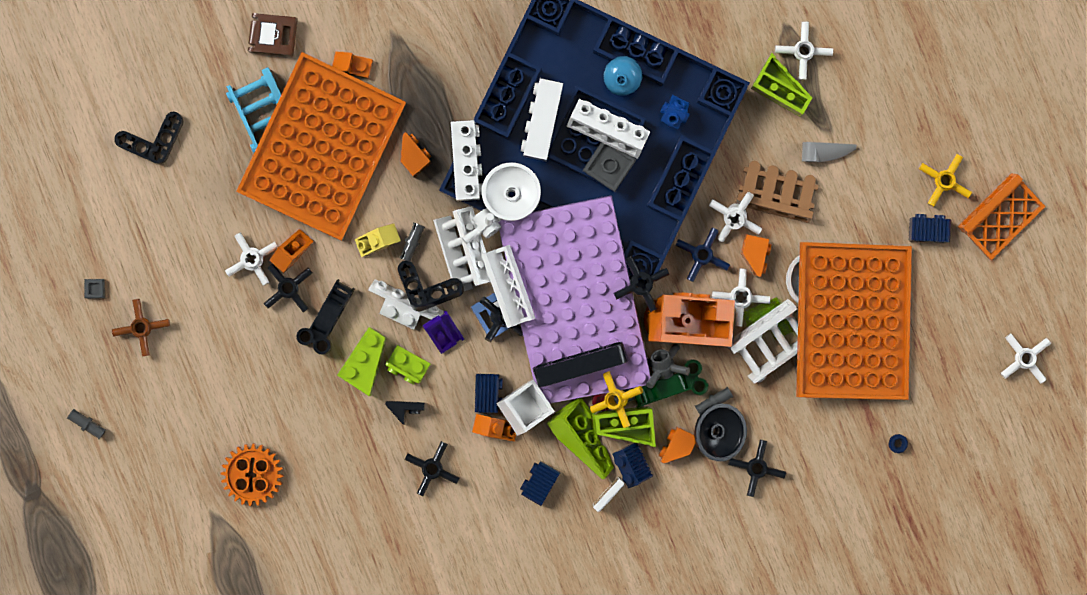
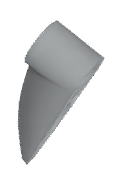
(825, 151)

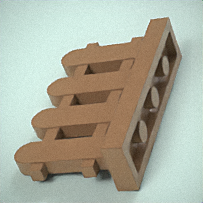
(785, 200)

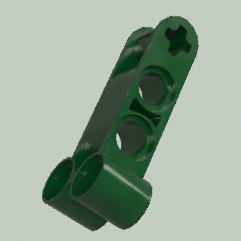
(674, 385)

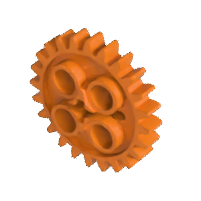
(234, 473)

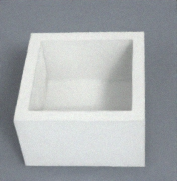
(525, 407)

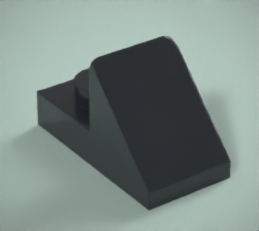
(399, 408)

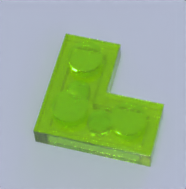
(755, 313)

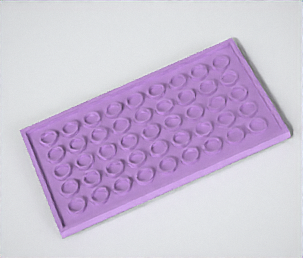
(570, 269)

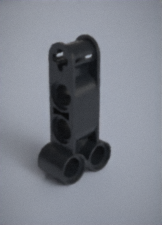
(327, 317)

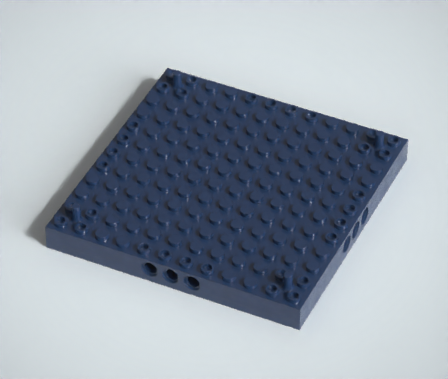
(572, 46)

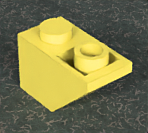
(377, 239)

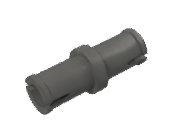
(412, 242)
(719, 397)
(86, 424)

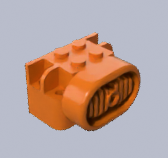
(691, 320)

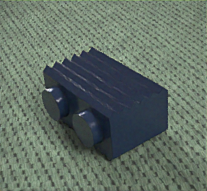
(929, 229)
(487, 392)
(632, 465)
(540, 483)

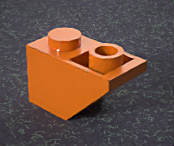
(412, 156)
(754, 253)
(493, 427)
(679, 446)

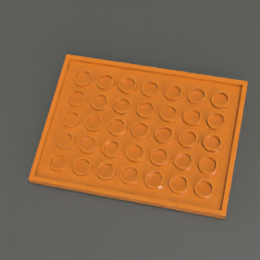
(321, 146)
(854, 321)

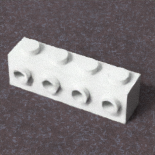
(543, 119)
(608, 128)
(465, 160)

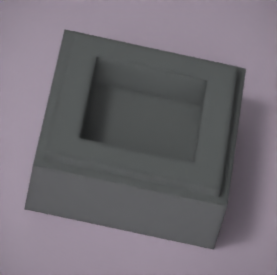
(94, 288)

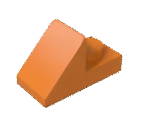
(352, 64)

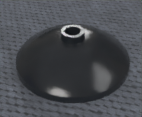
(729, 432)

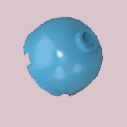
(624, 67)

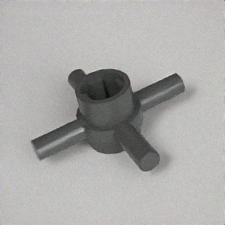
(664, 366)

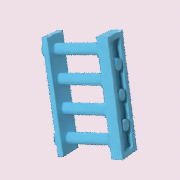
(266, 80)

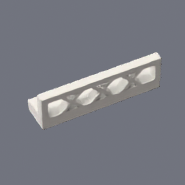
(505, 287)

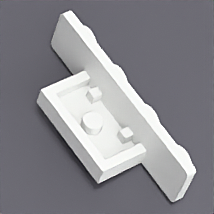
(398, 306)

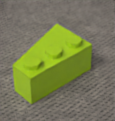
(781, 88)
(363, 363)
(641, 429)

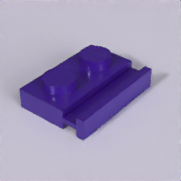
(443, 332)

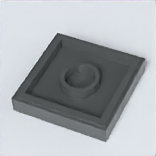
(609, 166)

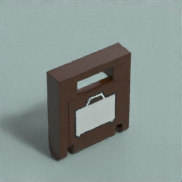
(268, 34)

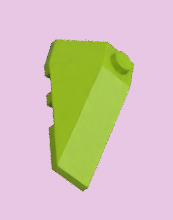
(575, 430)

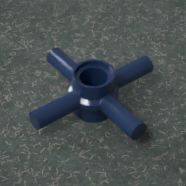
(707, 247)

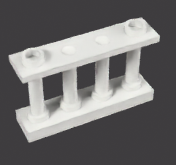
(452, 251)
(754, 333)

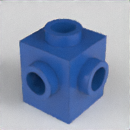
(675, 112)

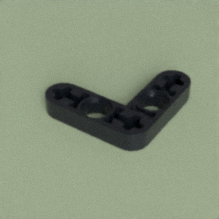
(151, 148)
(425, 295)

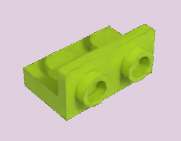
(408, 365)

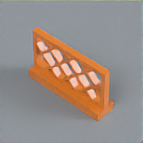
(994, 201)

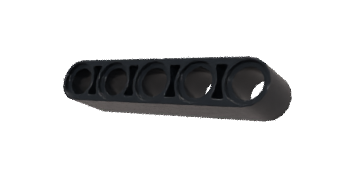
(580, 364)

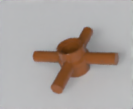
(148, 327)

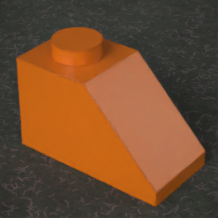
(291, 250)

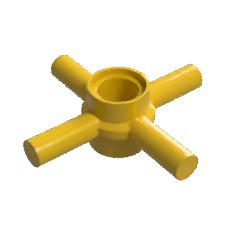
(952, 180)
(610, 403)

